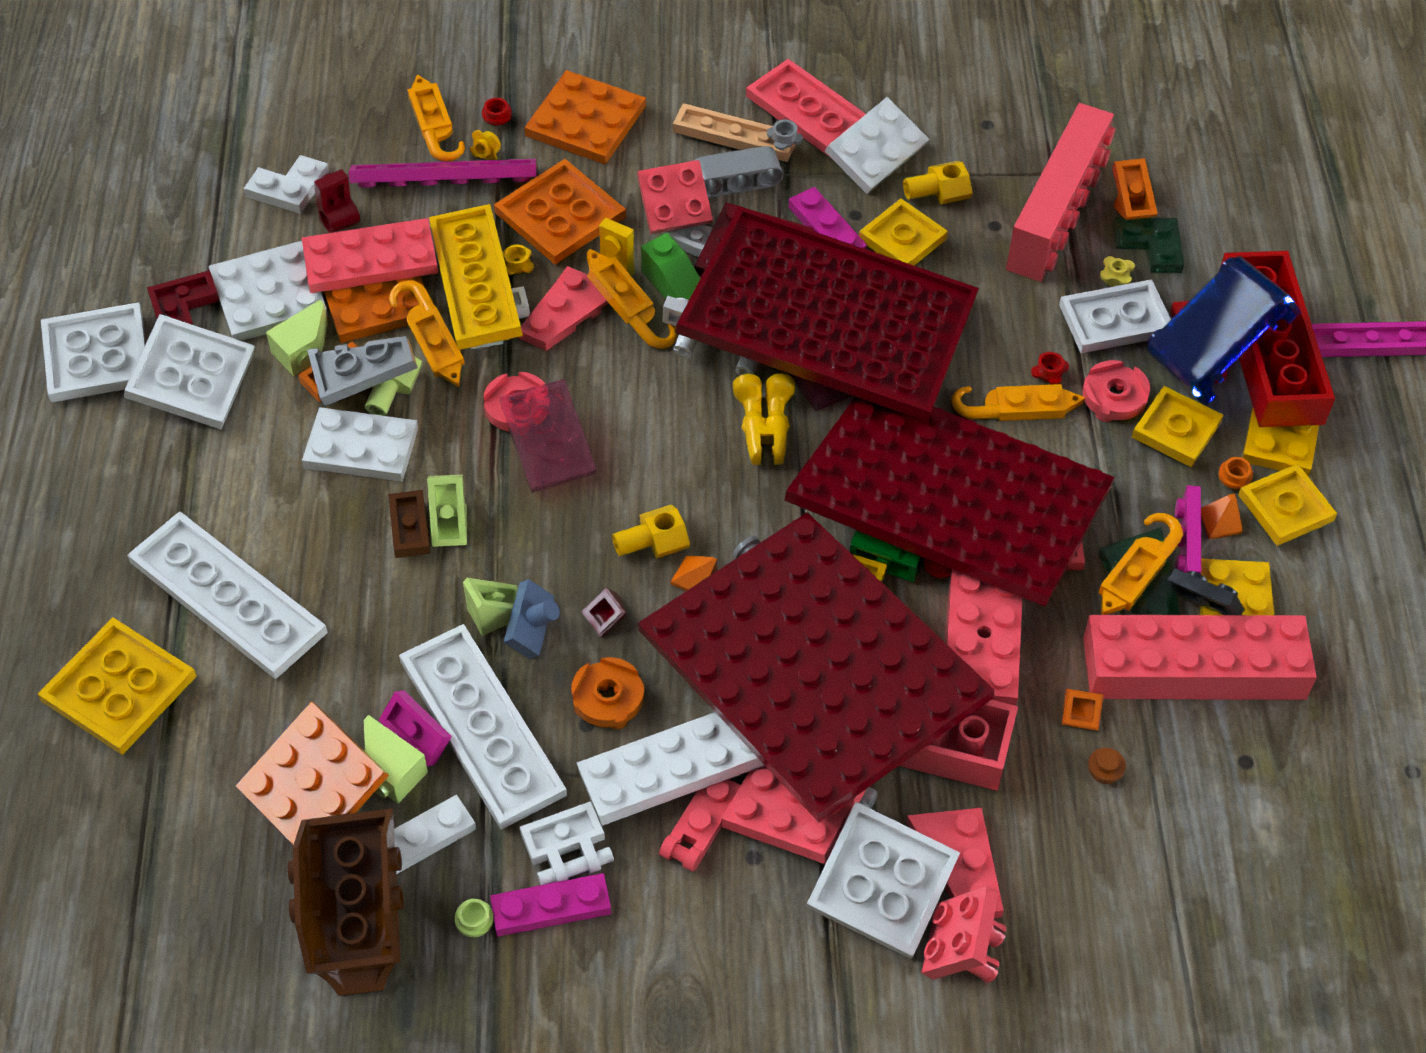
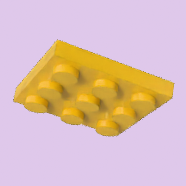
(117, 685)

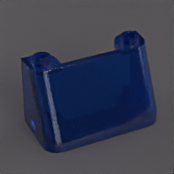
(1219, 326)

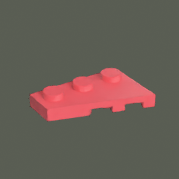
(562, 309)

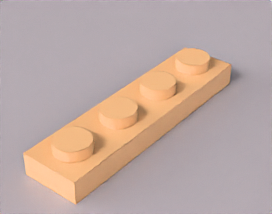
(725, 130)

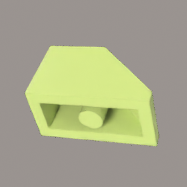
(298, 334)
(397, 757)

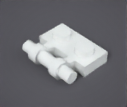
(562, 834)

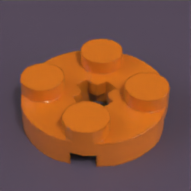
(611, 711)

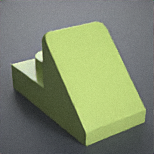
(447, 510)

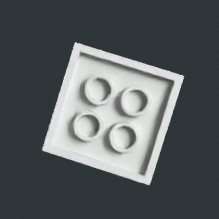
(263, 289)
(92, 351)
(189, 371)
(883, 880)

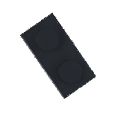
(1198, 590)

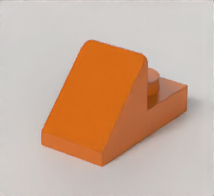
(1134, 190)

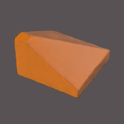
(1222, 517)
(693, 571)
(1082, 709)

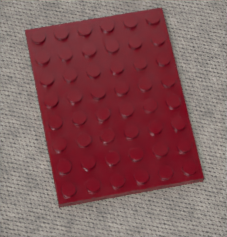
(829, 312)
(954, 495)
(815, 665)

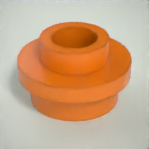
(1237, 466)

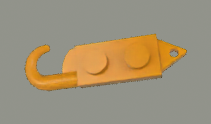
(432, 118)
(626, 297)
(431, 333)
(1020, 403)
(1139, 566)

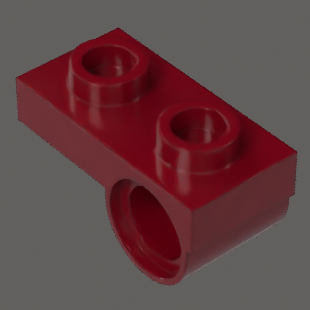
(334, 202)

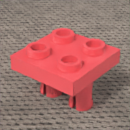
(674, 197)
(961, 936)

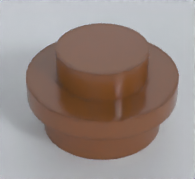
(1106, 765)

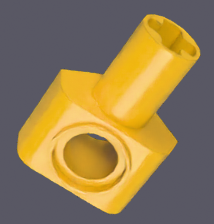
(947, 181)
(651, 533)

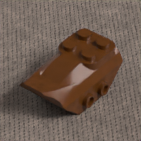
(347, 899)

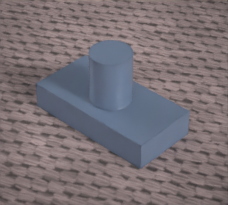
(529, 618)

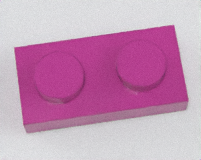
(415, 726)

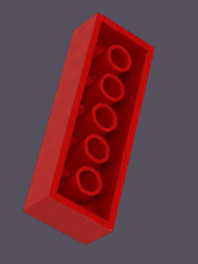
(1285, 364)

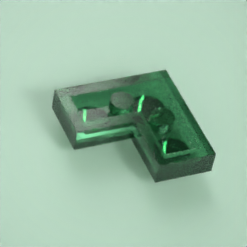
(1156, 235)

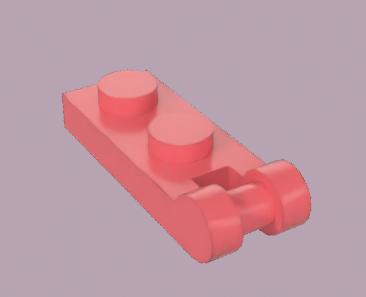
(699, 824)

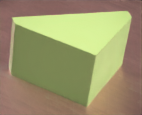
(489, 603)

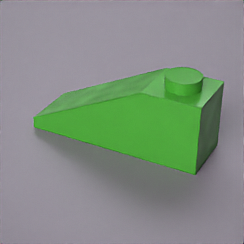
(668, 267)

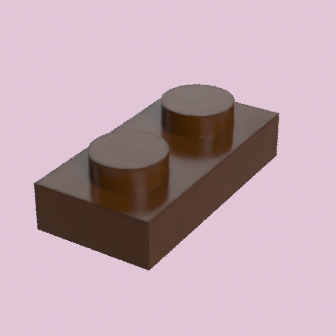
(409, 524)

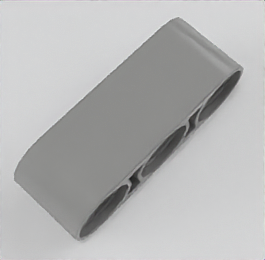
(740, 171)

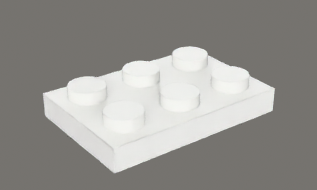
(877, 145)
(1114, 315)
(360, 444)

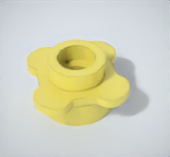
(1116, 271)

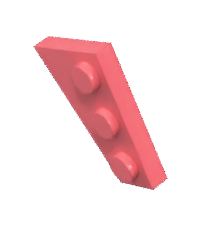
(967, 834)

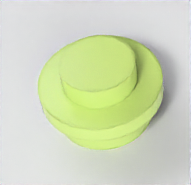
(474, 918)

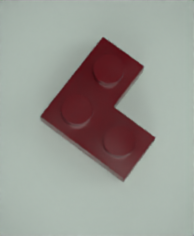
(182, 294)

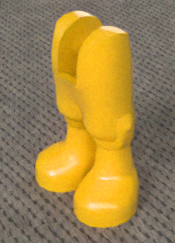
(761, 430)

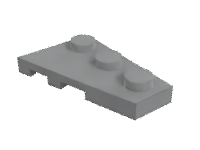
(355, 369)

